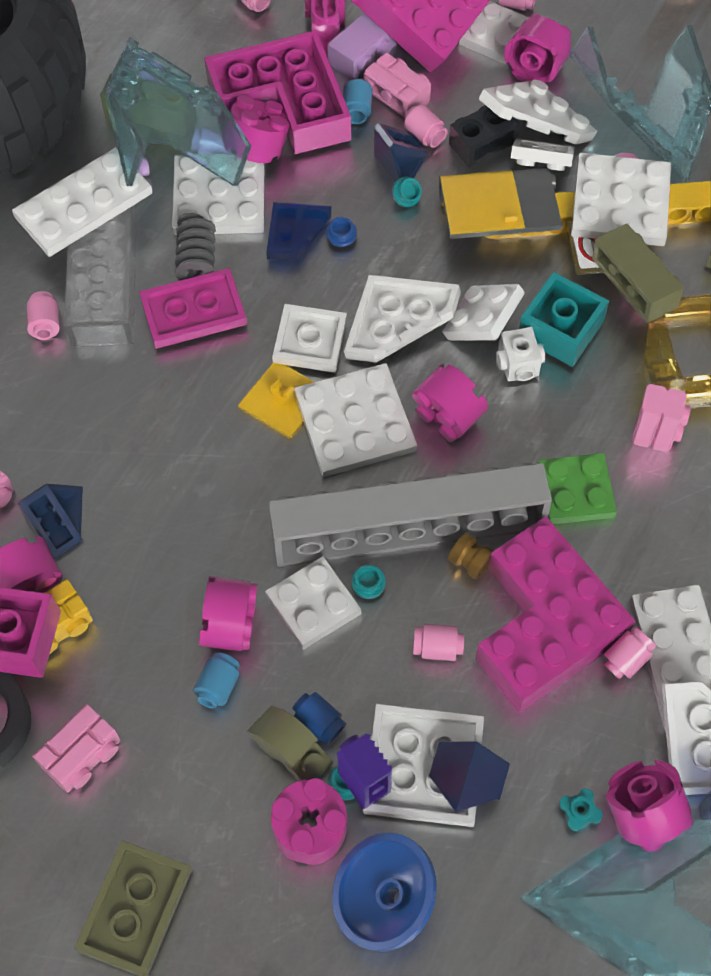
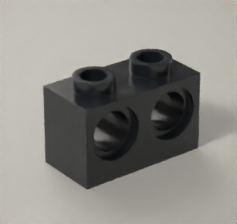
(482, 135)

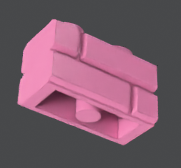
(397, 84)
(661, 418)
(77, 749)

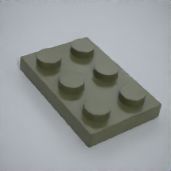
(133, 909)

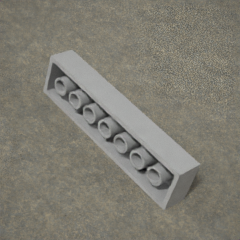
(408, 514)

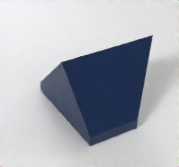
(398, 151)
(55, 515)
(468, 773)

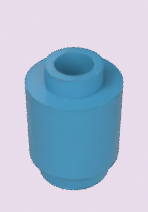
(358, 99)
(217, 680)

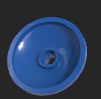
(367, 889)

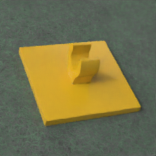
(274, 399)

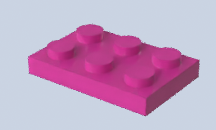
(193, 308)

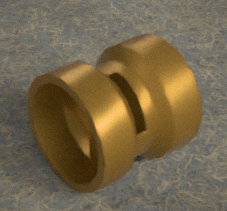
(470, 555)

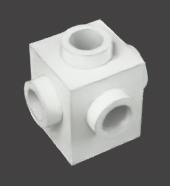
(520, 354)

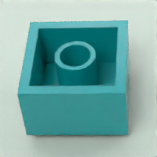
(564, 318)

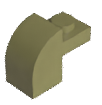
(291, 743)

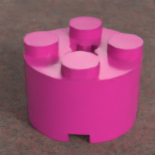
(538, 49)
(262, 125)
(449, 401)
(28, 566)
(228, 613)
(314, 801)
(649, 804)

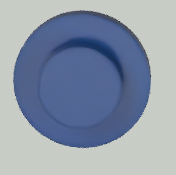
(341, 232)

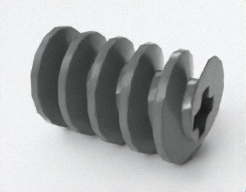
(194, 246)

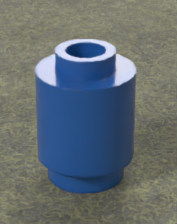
(319, 717)

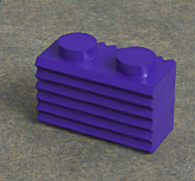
(364, 769)

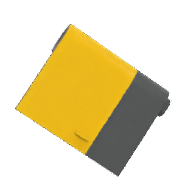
(500, 202)

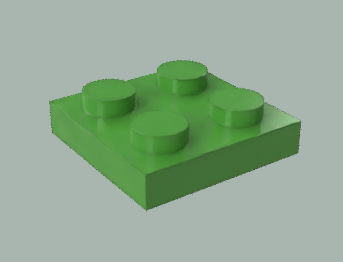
(579, 488)

